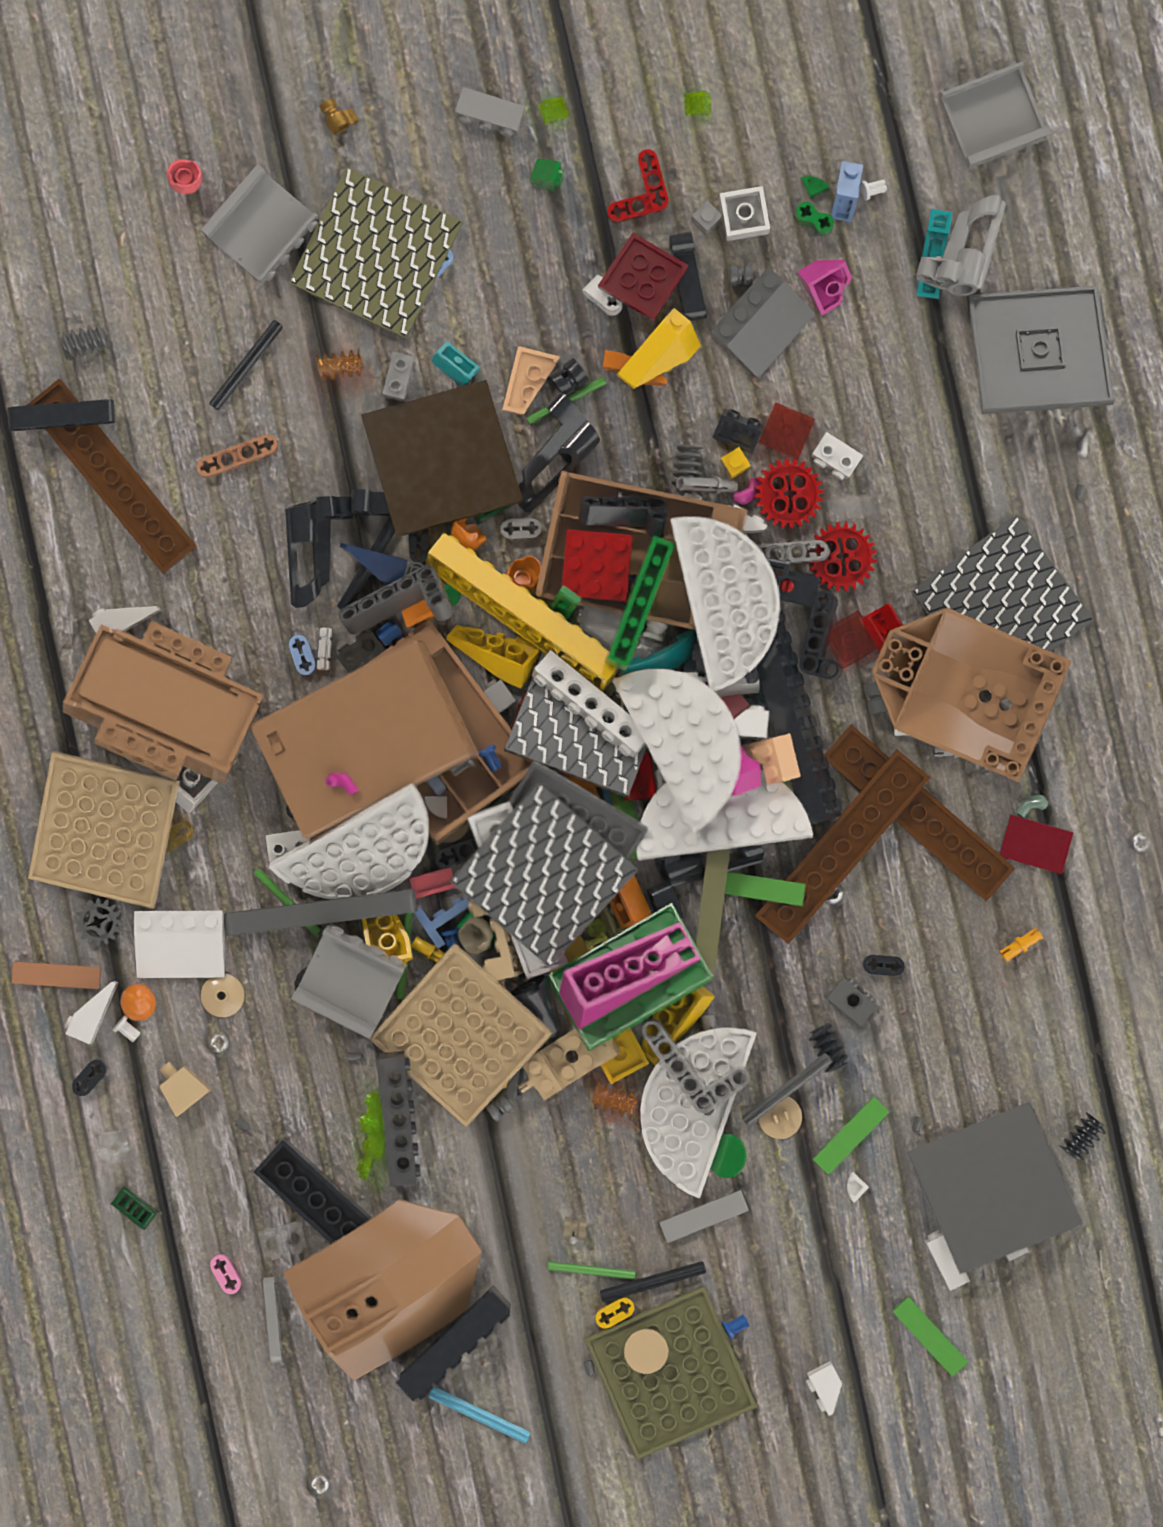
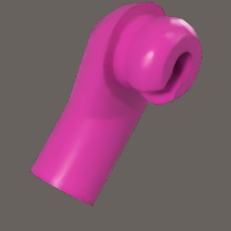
(746, 495)
(341, 780)

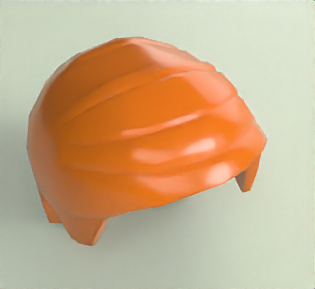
(468, 535)
(525, 572)
(138, 1002)

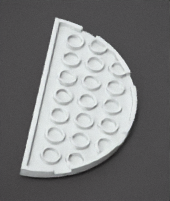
(729, 596)
(687, 736)
(752, 818)
(362, 853)
(673, 1131)

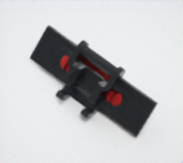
(794, 586)

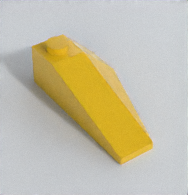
(667, 346)
(504, 657)
(388, 935)
(678, 1019)

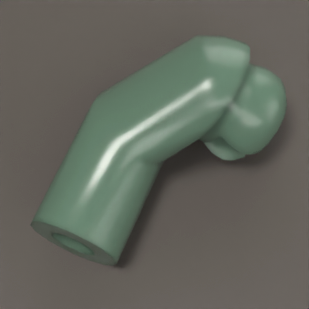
(1032, 802)

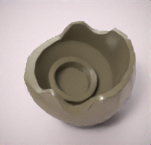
(475, 935)

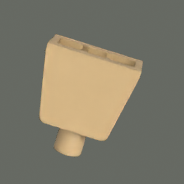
(182, 1088)

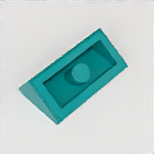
(455, 364)

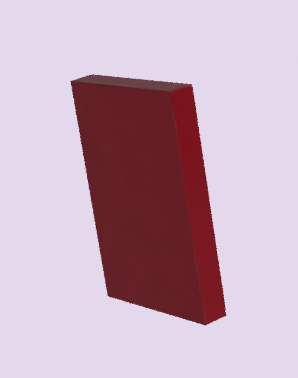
(1036, 844)

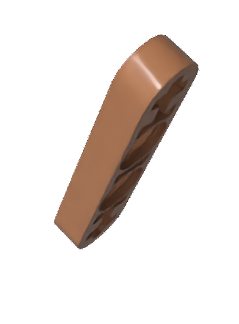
(238, 459)

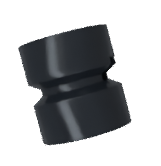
(576, 376)

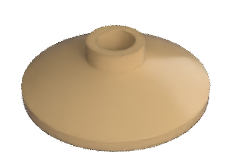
(234, 996)

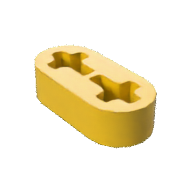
(617, 1317)

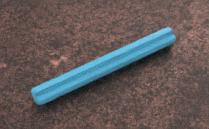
(479, 1414)

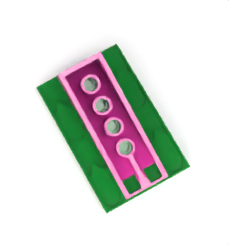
(630, 977)

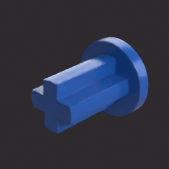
(490, 757)
(450, 937)
(735, 1326)

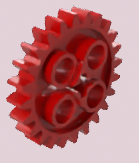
(768, 494)
(861, 554)

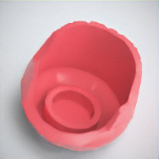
(184, 176)

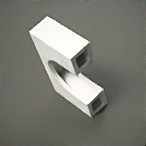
(943, 1259)

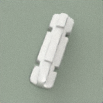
(324, 649)

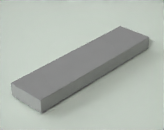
(704, 1216)

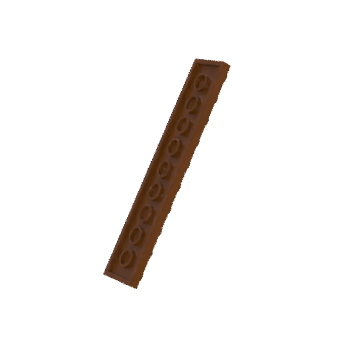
(119, 486)
(925, 818)
(846, 843)

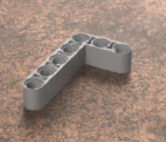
(689, 1073)

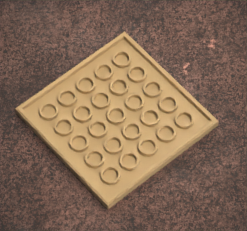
(103, 829)
(462, 1034)

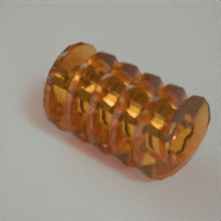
(339, 365)
(614, 1101)

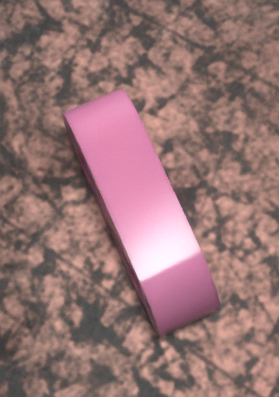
(230, 1271)

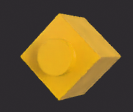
(735, 463)

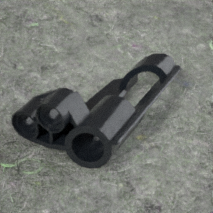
(571, 441)
(312, 523)
(689, 867)

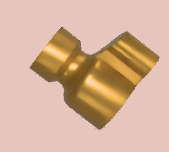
(337, 119)

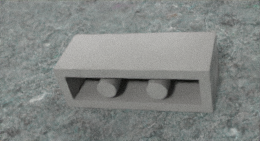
(489, 112)

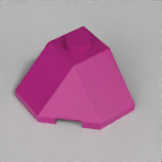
(825, 283)
(749, 775)

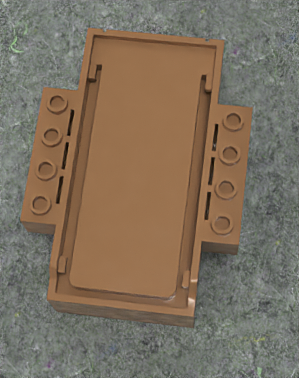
(163, 701)

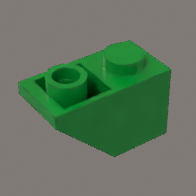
(547, 174)

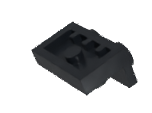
(738, 430)
(695, 663)

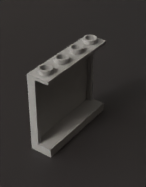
(994, 115)

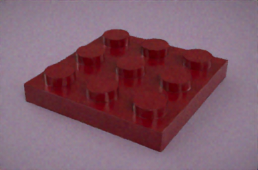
(643, 276)

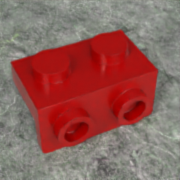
(880, 623)
(644, 782)

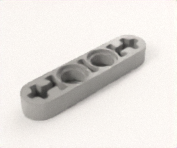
(787, 548)
(273, 1319)

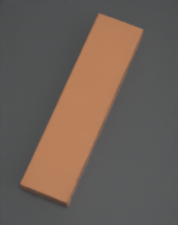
(56, 975)

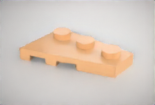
(527, 378)

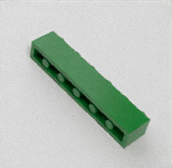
(639, 603)

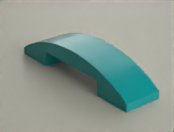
(935, 245)
(668, 657)

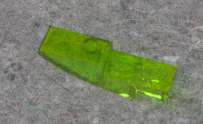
(372, 1124)

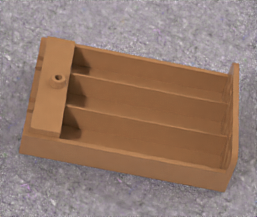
(671, 599)
(378, 725)
(476, 786)

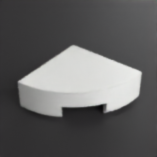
(437, 805)
(855, 1187)

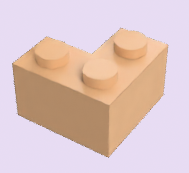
(776, 757)

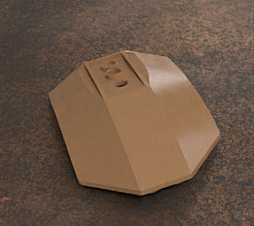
(933, 683)
(408, 1258)

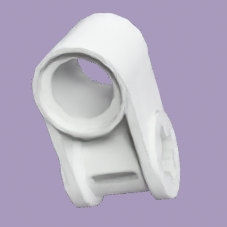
(601, 298)

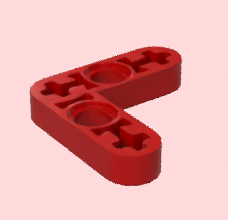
(647, 199)

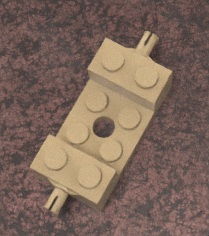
(508, 963)
(552, 1071)

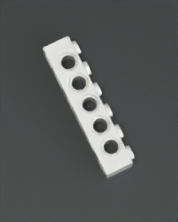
(588, 693)

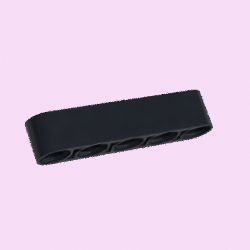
(61, 415)

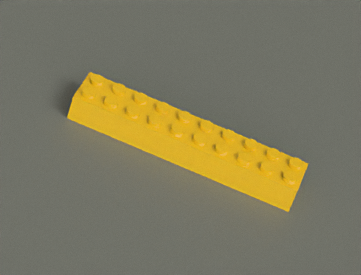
(520, 610)

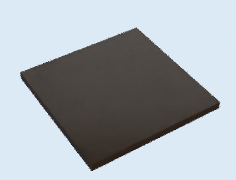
(441, 458)

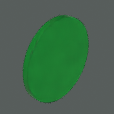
(729, 1157)

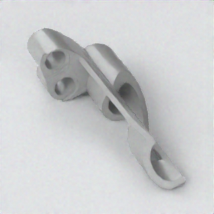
(962, 268)

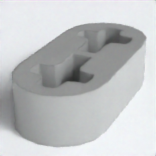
(519, 523)

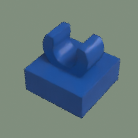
(389, 632)

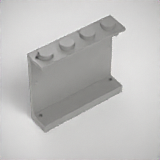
(260, 225)
(349, 981)

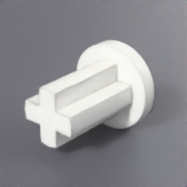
(872, 188)
(126, 1029)

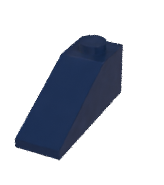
(379, 565)

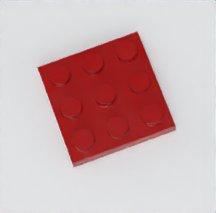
(597, 564)

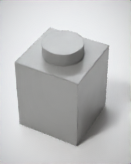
(706, 218)
(499, 695)

